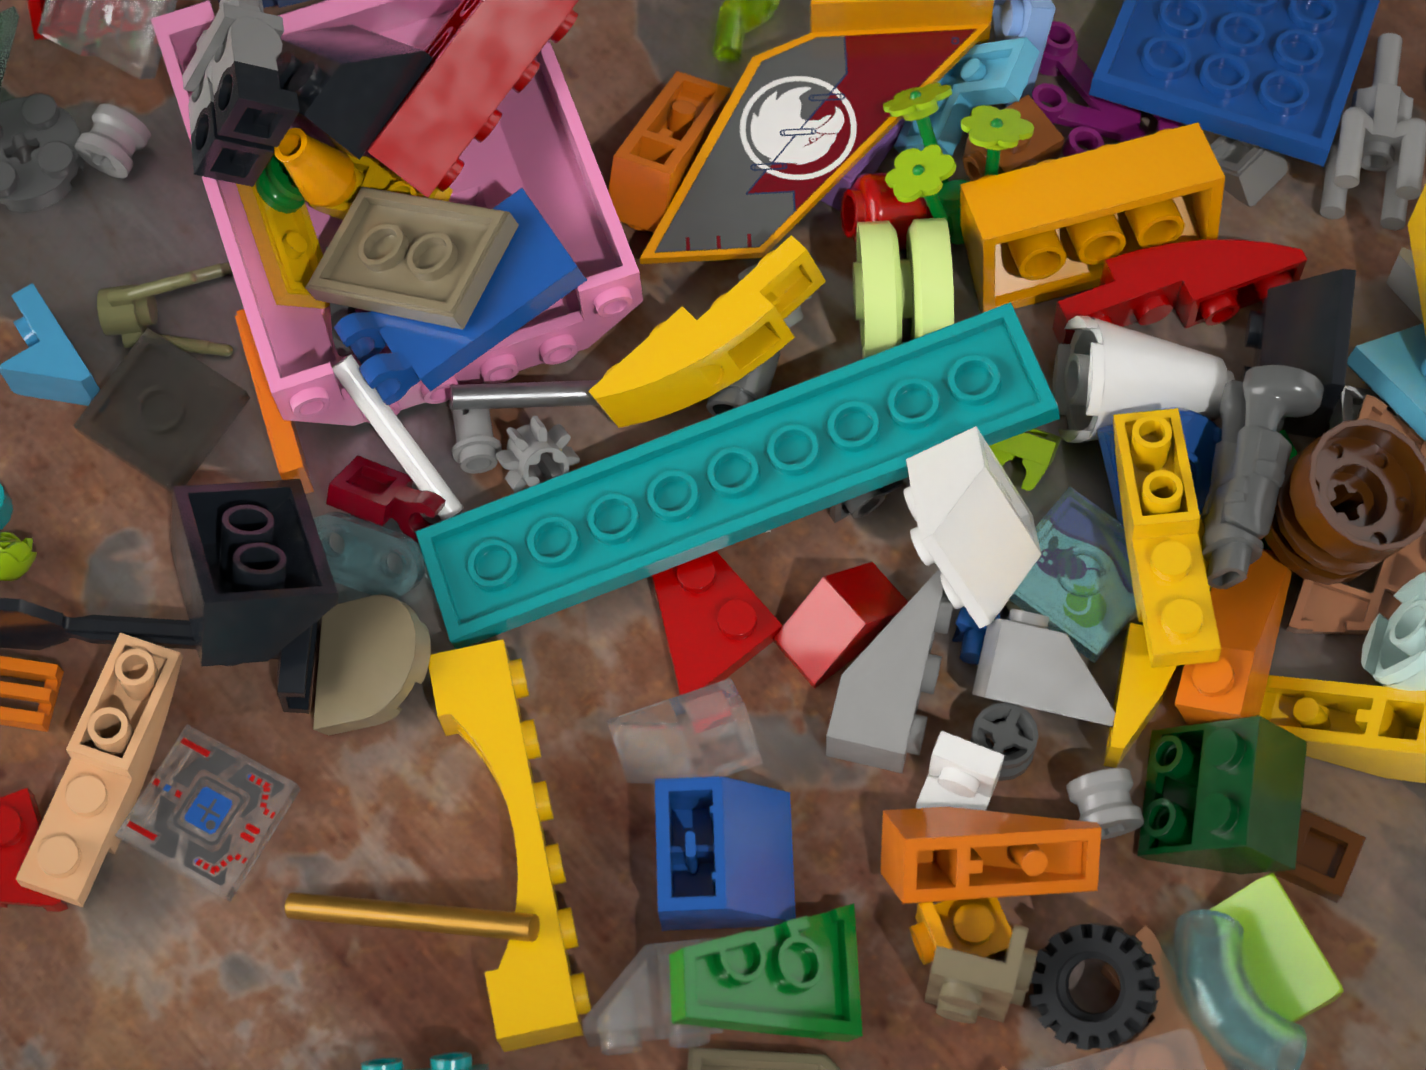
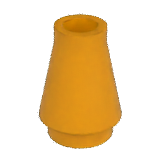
(318, 170)

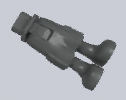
(1251, 466)

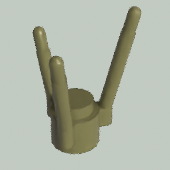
(133, 307)

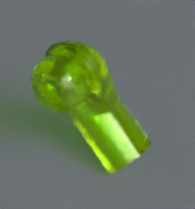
(736, 20)

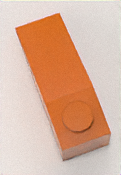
(663, 148)
(1248, 630)
(985, 854)

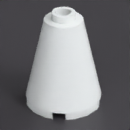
(1127, 371)

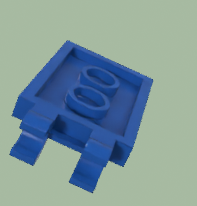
(525, 283)

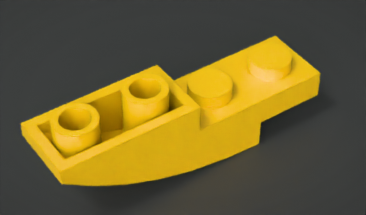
(696, 358)
(1164, 539)

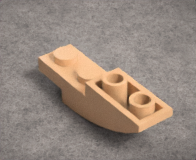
(105, 772)

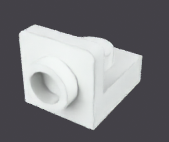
(960, 775)

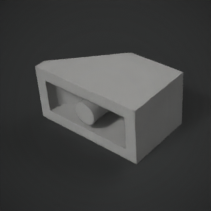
(1038, 670)

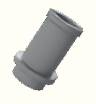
(475, 440)

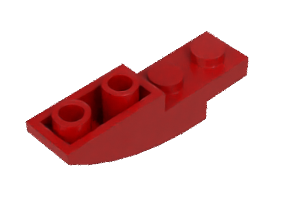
(1196, 278)

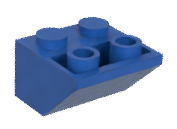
(723, 854)

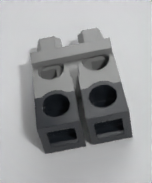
(237, 94)

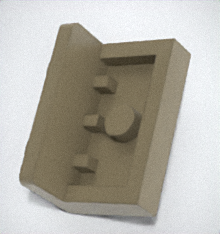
(978, 986)

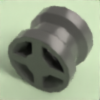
(1007, 727)

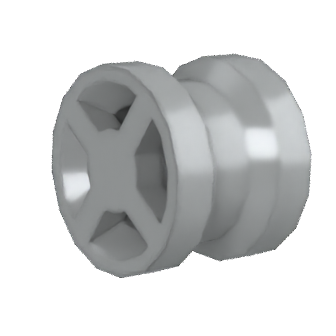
(112, 141)
(1106, 800)

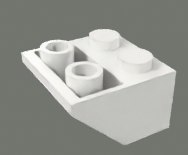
(971, 524)

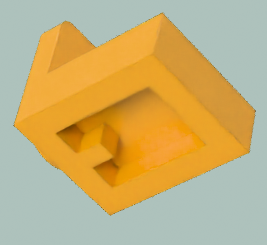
(963, 926)

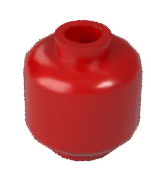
(875, 201)

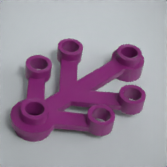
(1092, 123)

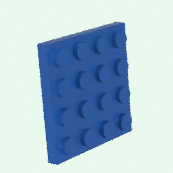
(1240, 67)

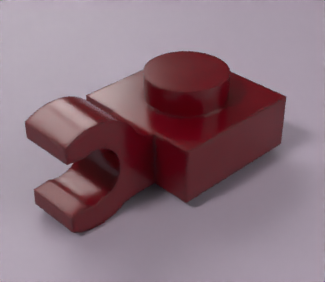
(382, 493)

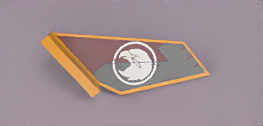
(807, 120)

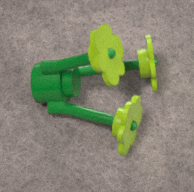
(927, 171)

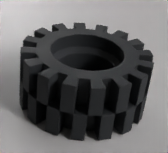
(1052, 992)

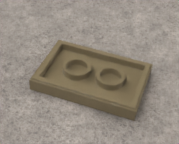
(412, 257)

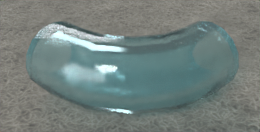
(1222, 998)

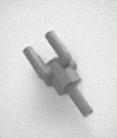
(1378, 137)

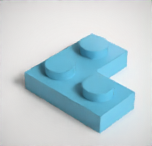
(983, 76)

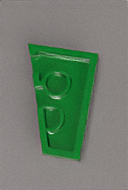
(774, 979)

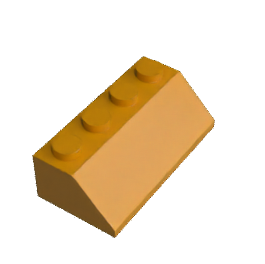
(1058, 221)

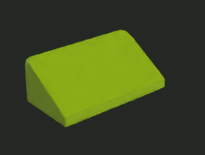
(1280, 951)

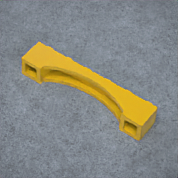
(533, 989)

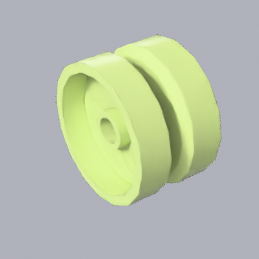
(898, 288)

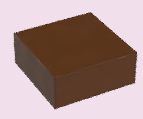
(1323, 857)

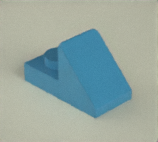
(50, 364)

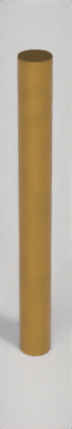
(413, 916)

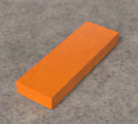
(281, 433)

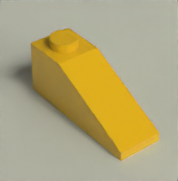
(1353, 724)

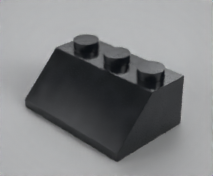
(347, 82)
(248, 568)

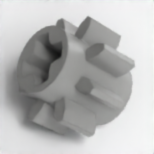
(536, 454)

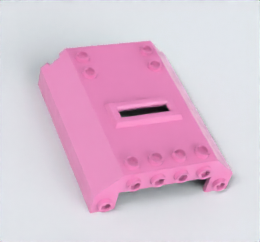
(531, 148)

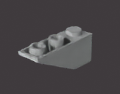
(881, 690)

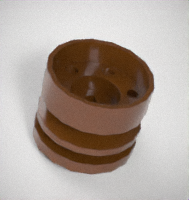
(1349, 502)

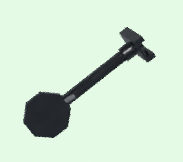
(36, 628)

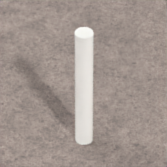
(395, 435)

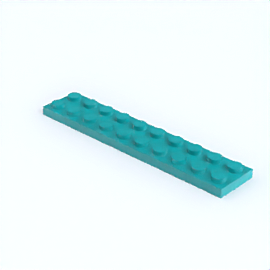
(731, 476)

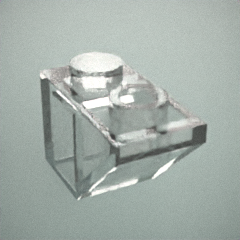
(687, 736)
(640, 1006)

